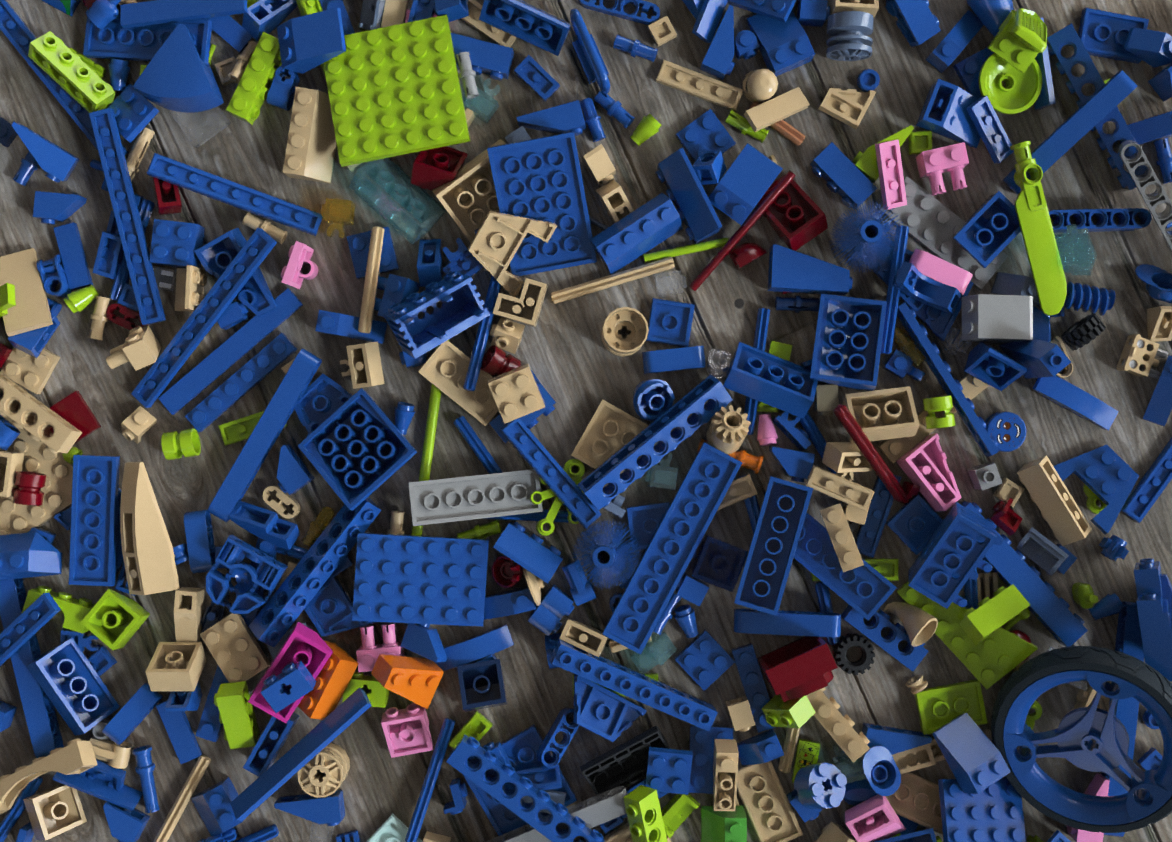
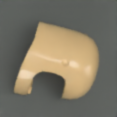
(760, 85)

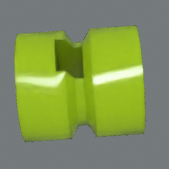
(936, 404)
(176, 445)

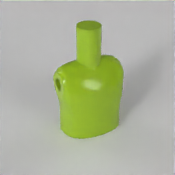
(1084, 595)

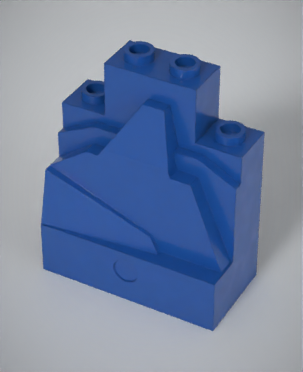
(1155, 615)

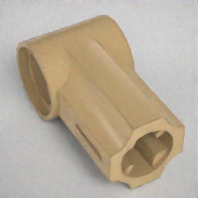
(110, 752)

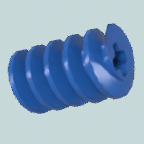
(1088, 297)

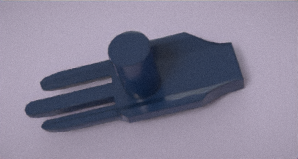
(212, 615)

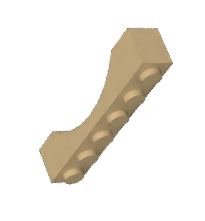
(69, 760)

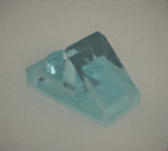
(654, 653)

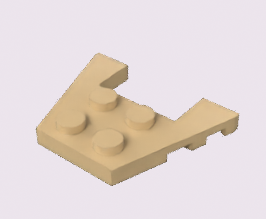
(499, 241)

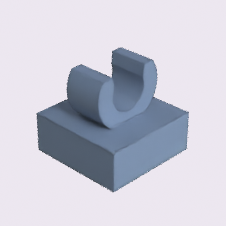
(615, 507)

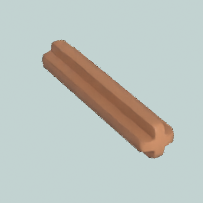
(785, 129)

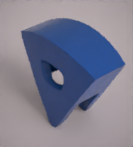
(179, 77)

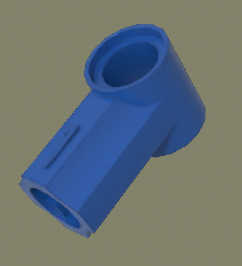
(580, 590)

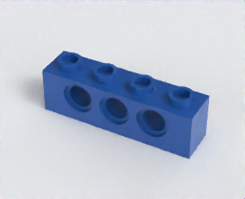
(909, 656)

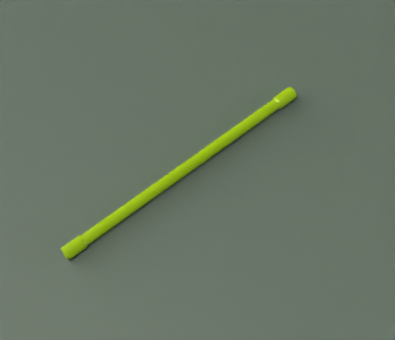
(429, 440)

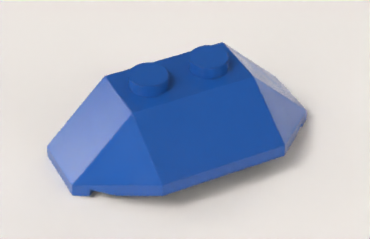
(28, 556)

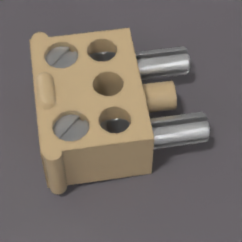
(1139, 356)

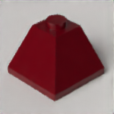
(437, 167)

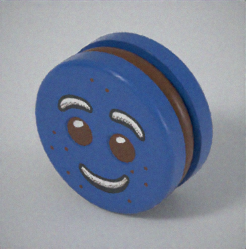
(1007, 430)

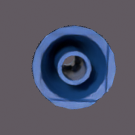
(991, 12)

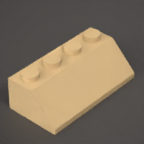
(310, 137)

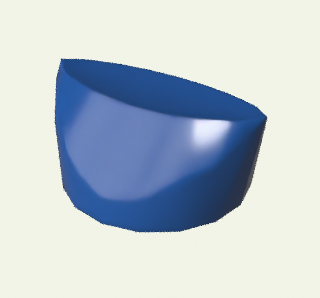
(858, 792)

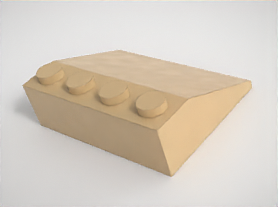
(470, 194)

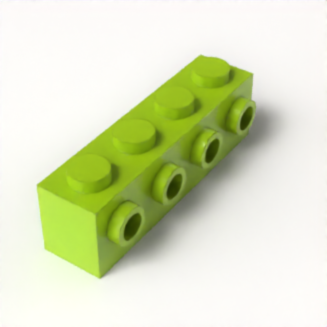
(71, 72)
(256, 80)

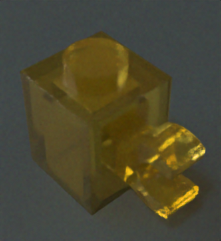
(339, 213)

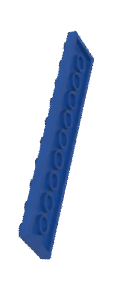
(672, 548)

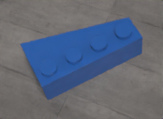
(914, 19)

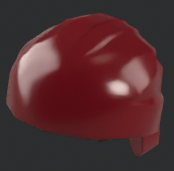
(506, 572)

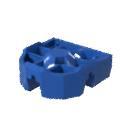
(247, 577)

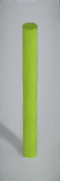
(685, 250)

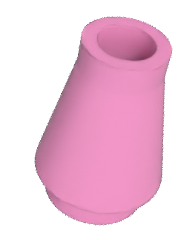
(766, 431)

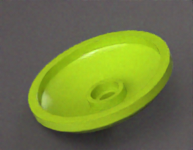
(1020, 89)

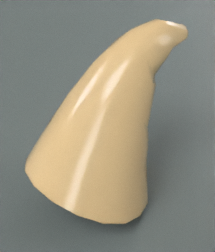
(917, 623)

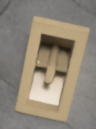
(1159, 323)

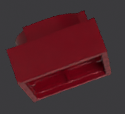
(798, 667)

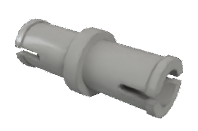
(467, 75)

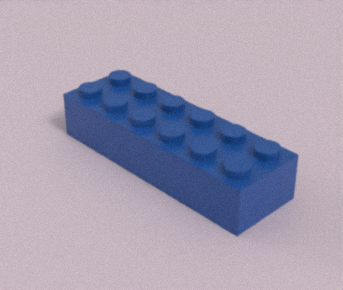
(773, 546)

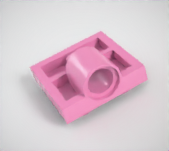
(299, 255)

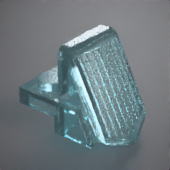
(1076, 251)

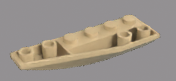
(144, 536)

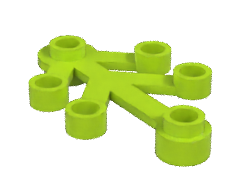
(551, 515)

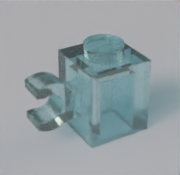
(484, 105)
(662, 475)
(851, 770)

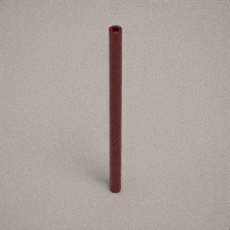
(742, 230)

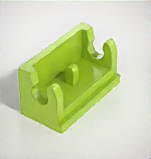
(677, 812)

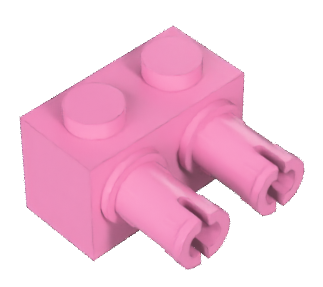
(940, 160)
(369, 651)

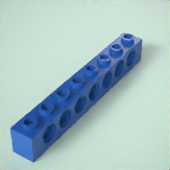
(1069, 37)
(643, 444)
(312, 572)
(634, 685)
(513, 798)

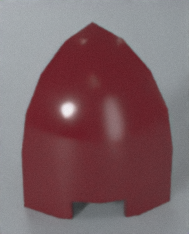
(745, 254)

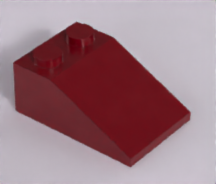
(794, 216)

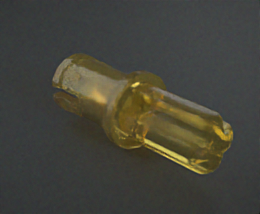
(908, 346)
(317, 526)

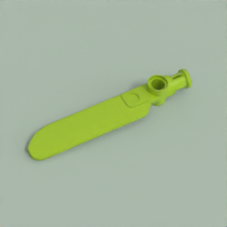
(1038, 232)

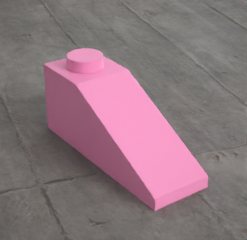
(1098, 787)

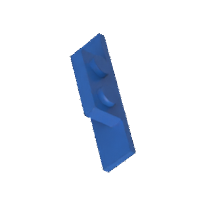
(103, 783)

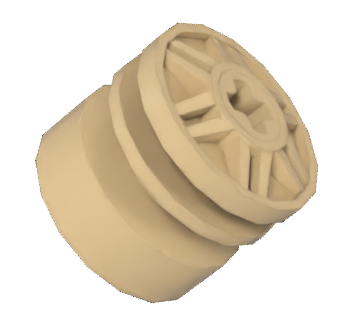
(633, 323)
(332, 761)

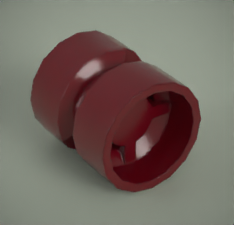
(497, 362)
(29, 488)

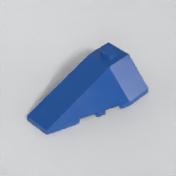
(217, 257)

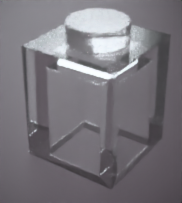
(669, 283)

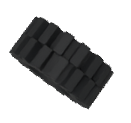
(1083, 332)
(860, 665)

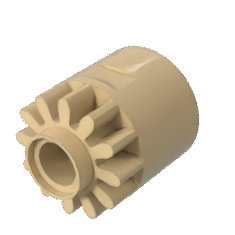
(728, 430)

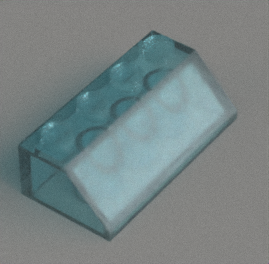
(395, 199)

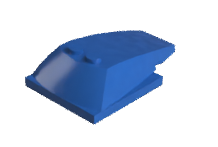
(350, 440)

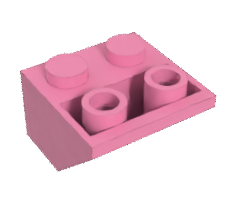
(873, 820)

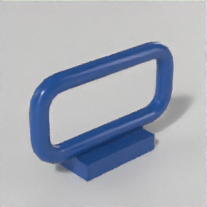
(589, 54)

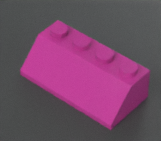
(301, 645)

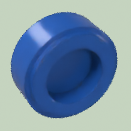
(868, 80)

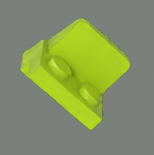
(1020, 39)

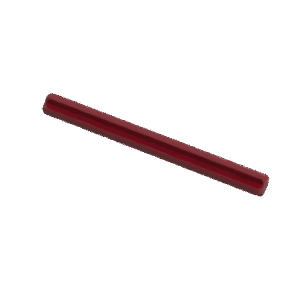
(869, 452)

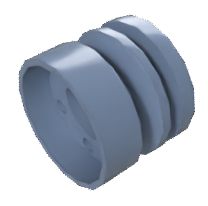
(849, 36)

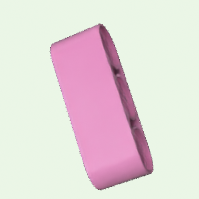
(941, 270)

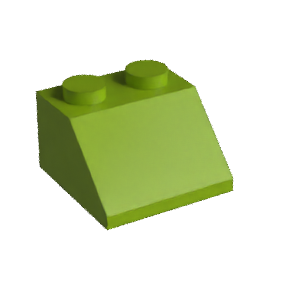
(115, 619)

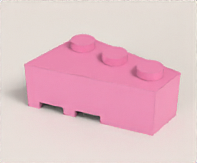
(928, 469)

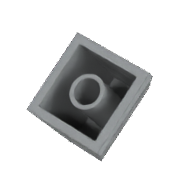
(997, 318)

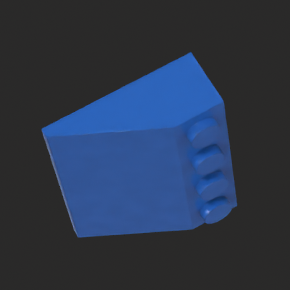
(848, 341)

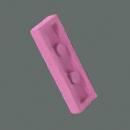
(891, 174)

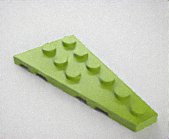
(987, 659)

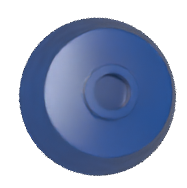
(652, 398)

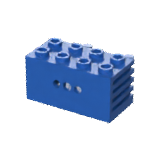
(458, 312)
(953, 556)

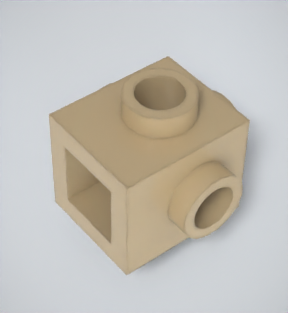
(507, 334)

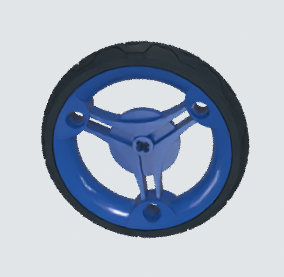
(1074, 736)

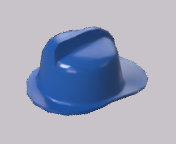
(1157, 281)
(881, 771)

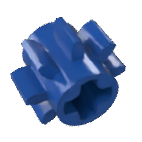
(1114, 548)

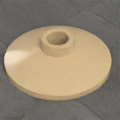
(535, 585)

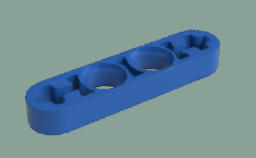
(618, 11)

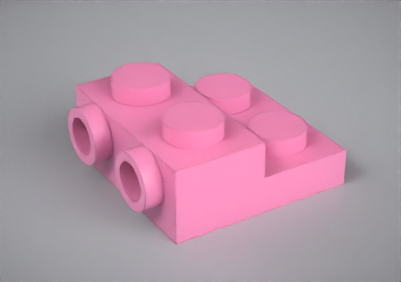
(407, 730)

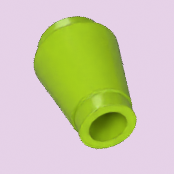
(646, 129)
(81, 298)

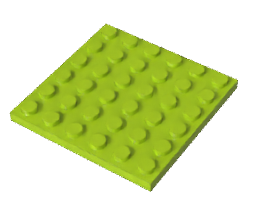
(396, 92)

